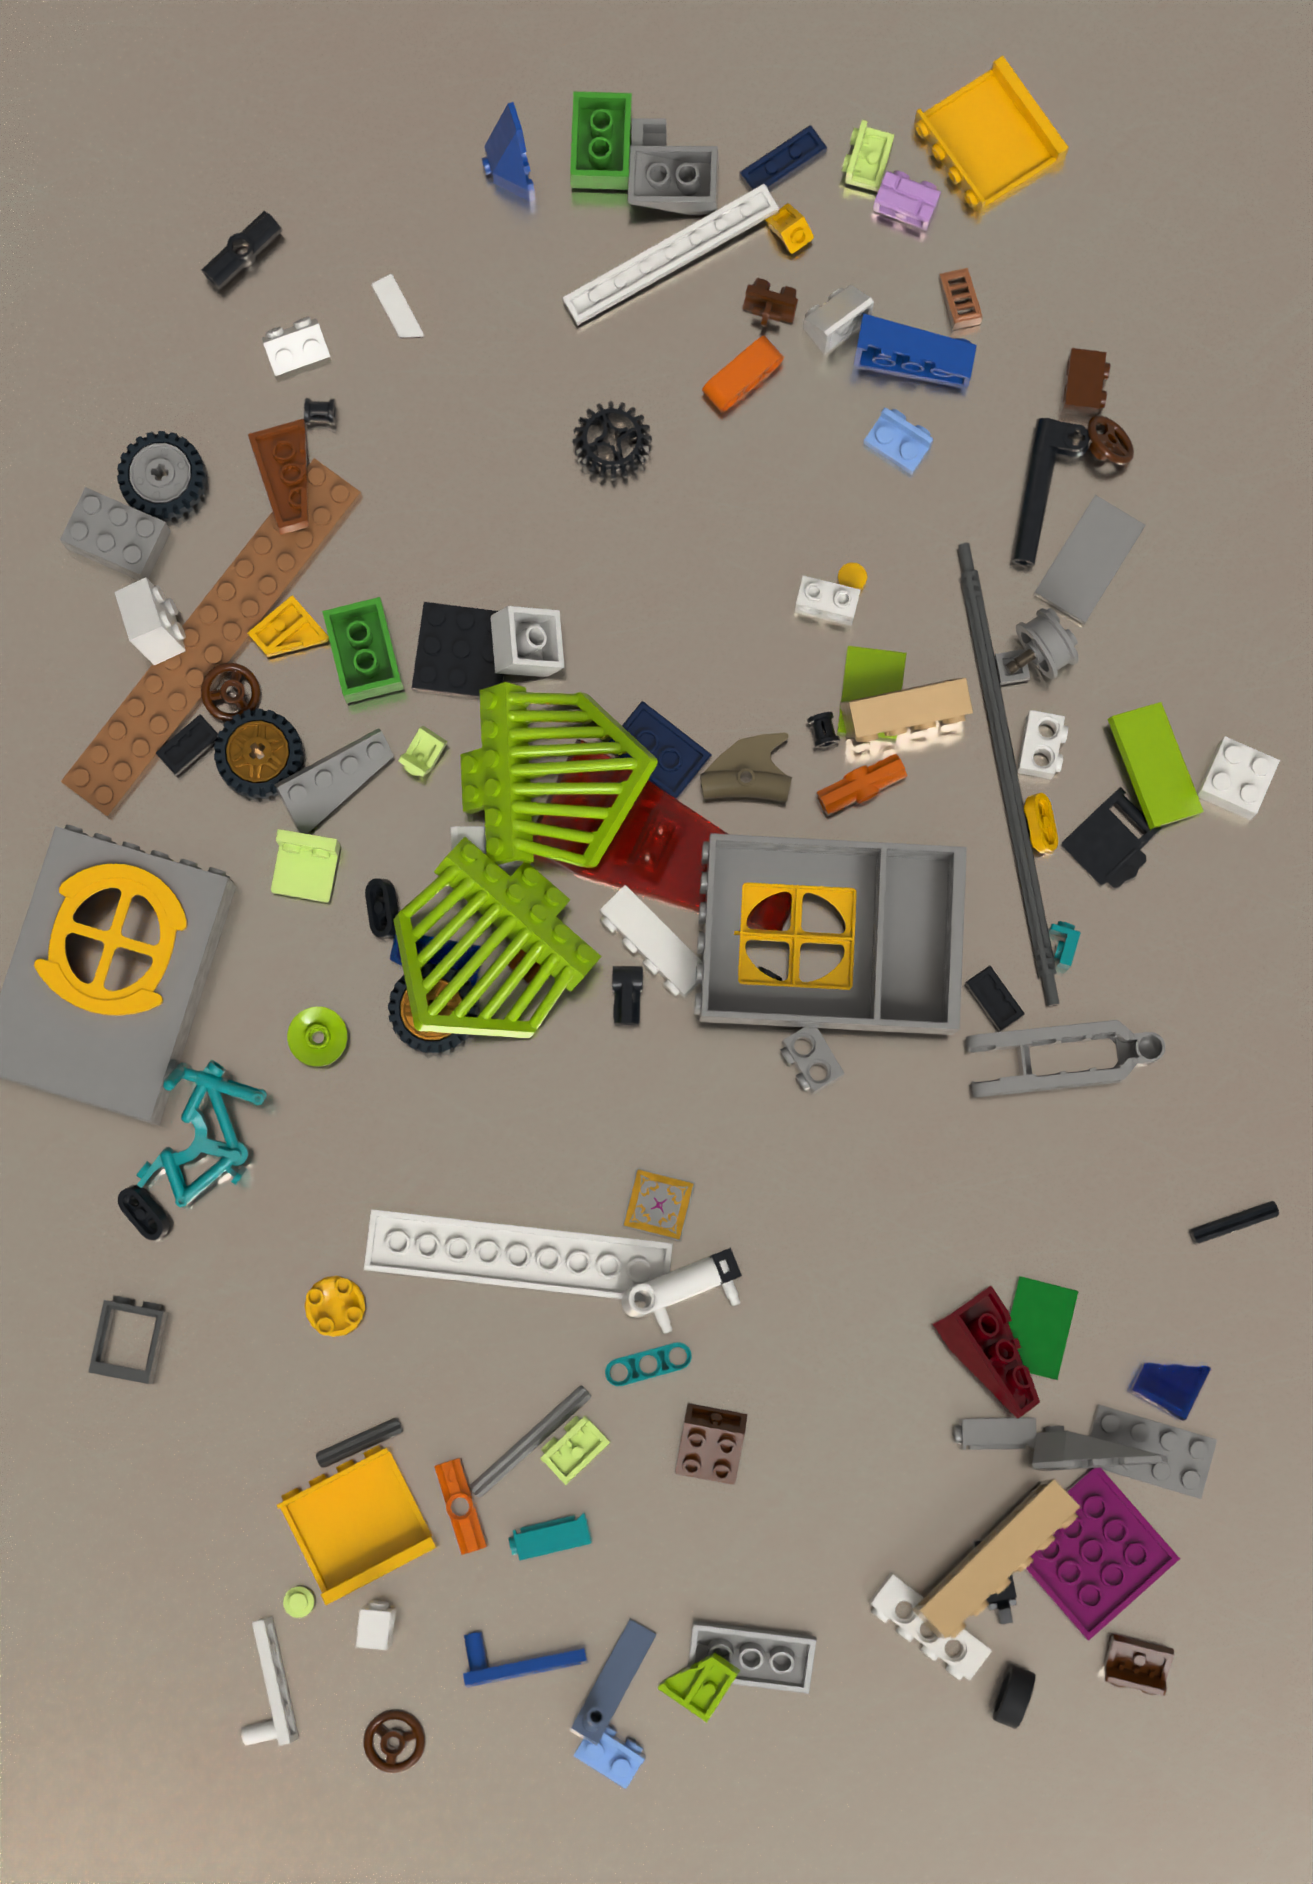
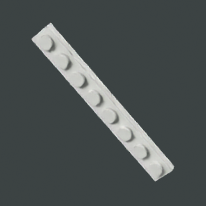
(670, 254)

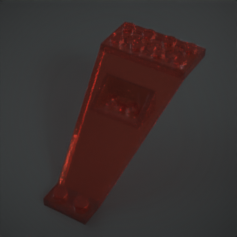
(674, 855)

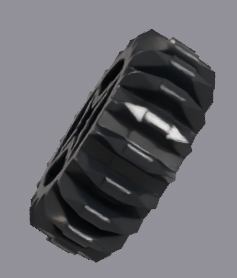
(623, 437)

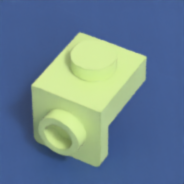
(423, 752)

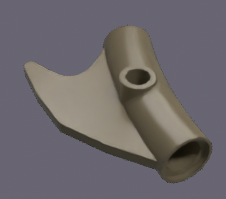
(749, 759)

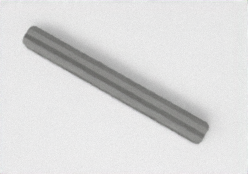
(530, 1441)

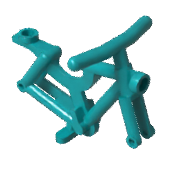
(231, 1152)

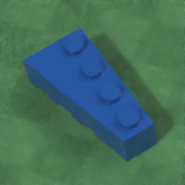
(913, 352)

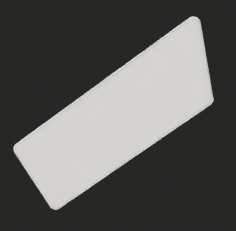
(397, 307)

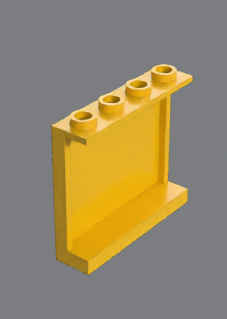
(991, 136)
(357, 1523)

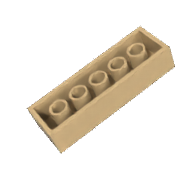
(996, 1558)

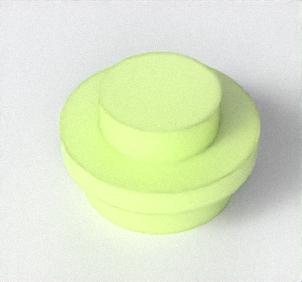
(298, 1602)

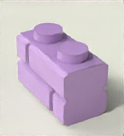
(907, 199)

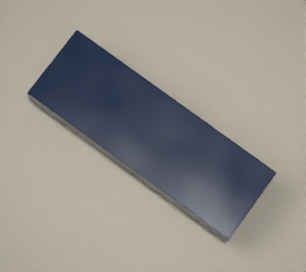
(784, 160)

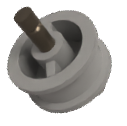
(1044, 644)

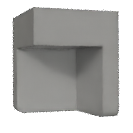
(648, 132)

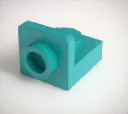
(1065, 950)

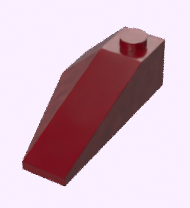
(984, 1343)

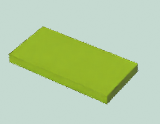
(1155, 765)

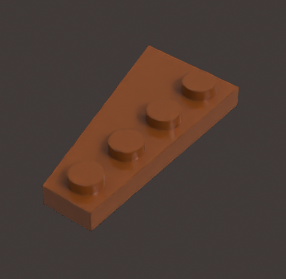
(283, 469)

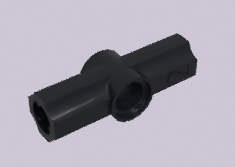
(255, 237)

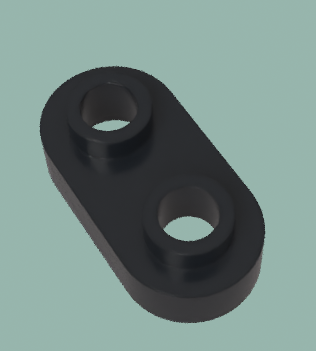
(381, 907)
(144, 1213)

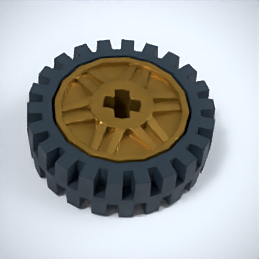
(236, 755)
(402, 1018)

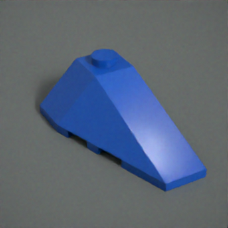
(507, 156)

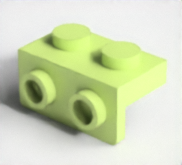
(869, 157)
(574, 1449)

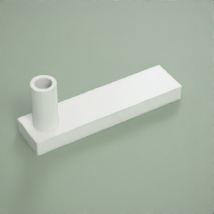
(283, 1724)

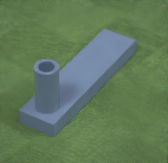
(613, 1682)

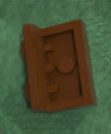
(1138, 1665)

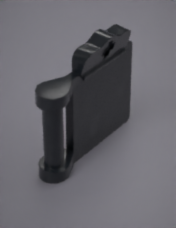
(1107, 846)

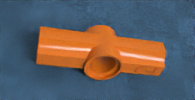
(861, 784)
(467, 1526)

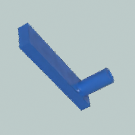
(481, 1674)

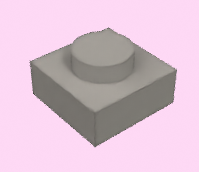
(1004, 677)

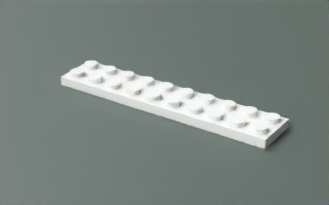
(512, 1255)

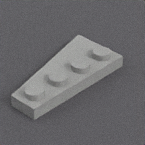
(328, 782)

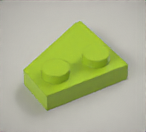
(701, 1685)

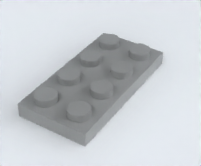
(1187, 1452)

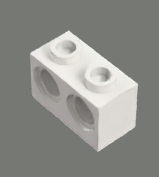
(827, 600)
(1035, 743)
(376, 1625)

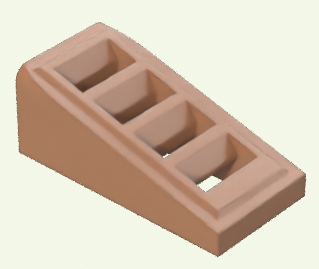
(963, 320)

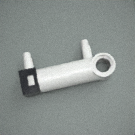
(682, 1284)

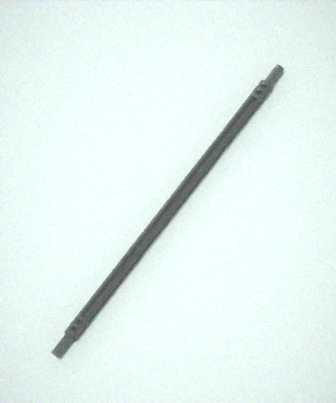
(1008, 774)

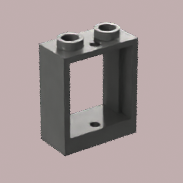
(97, 1363)

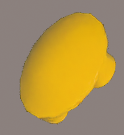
(334, 1306)

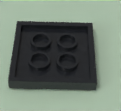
(455, 651)

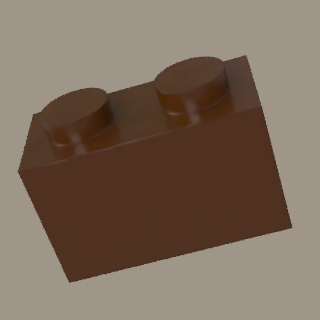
(1084, 382)

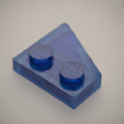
(1170, 1386)

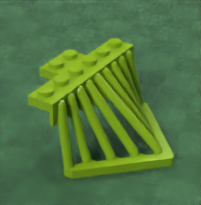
(500, 774)
(521, 909)

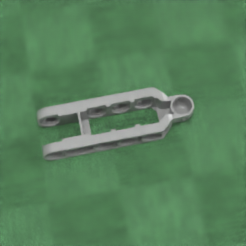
(1130, 1047)

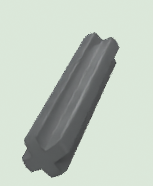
(359, 1442)

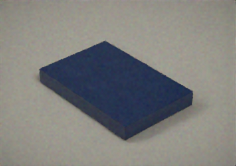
(677, 754)

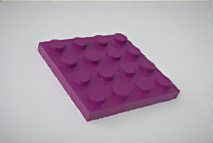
(1101, 1557)

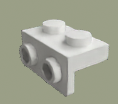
(295, 346)

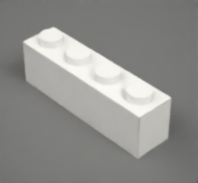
(652, 939)

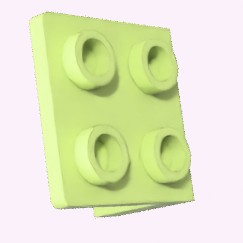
(305, 866)

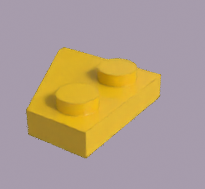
(287, 630)

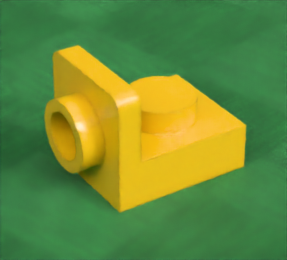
(790, 227)

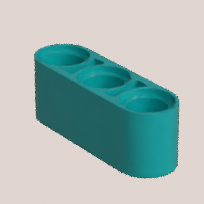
(635, 1373)

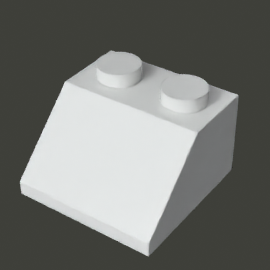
(837, 317)

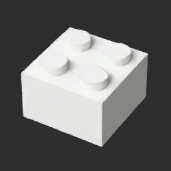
(151, 621)
(527, 641)
(1237, 778)

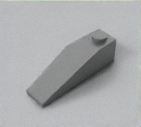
(1071, 1450)

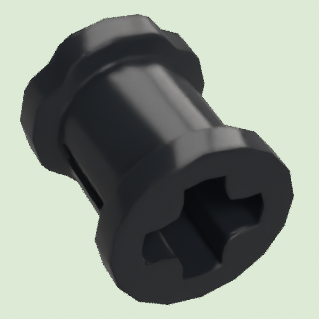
(320, 411)
(821, 739)

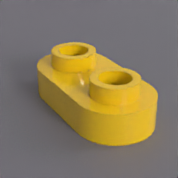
(1041, 823)

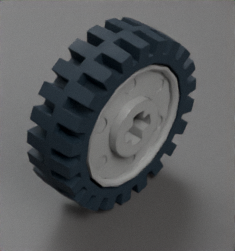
(152, 457)

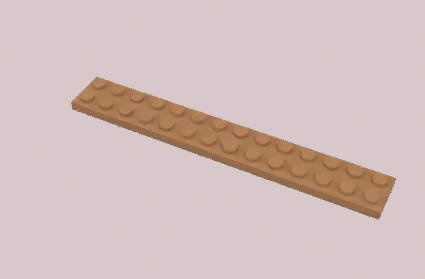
(213, 637)

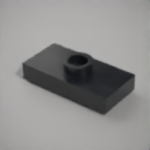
(188, 745)
(994, 998)

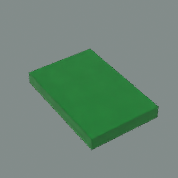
(1042, 1322)

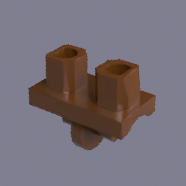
(770, 304)

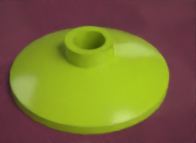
(304, 1028)

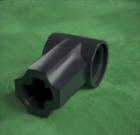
(627, 986)

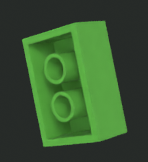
(601, 140)
(363, 650)

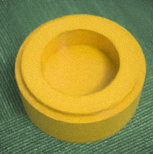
(852, 575)

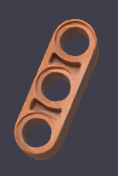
(743, 373)

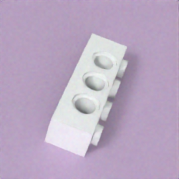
(972, 1651)

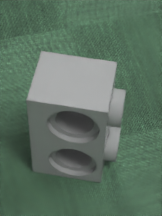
(819, 1055)

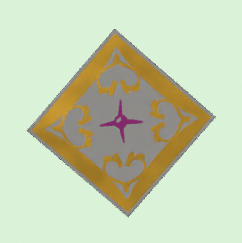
(658, 1204)

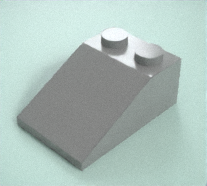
(674, 178)

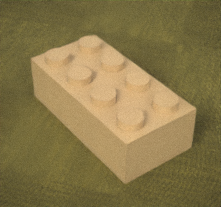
(905, 708)

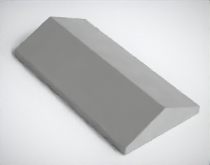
(763, 1656)

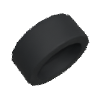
(1014, 1696)

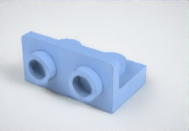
(899, 440)
(612, 1757)

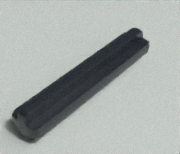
(1234, 1222)

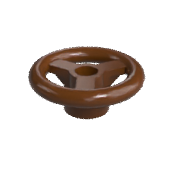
(1106, 445)
(237, 671)
(376, 1726)

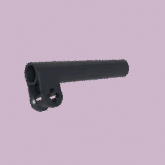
(1049, 440)

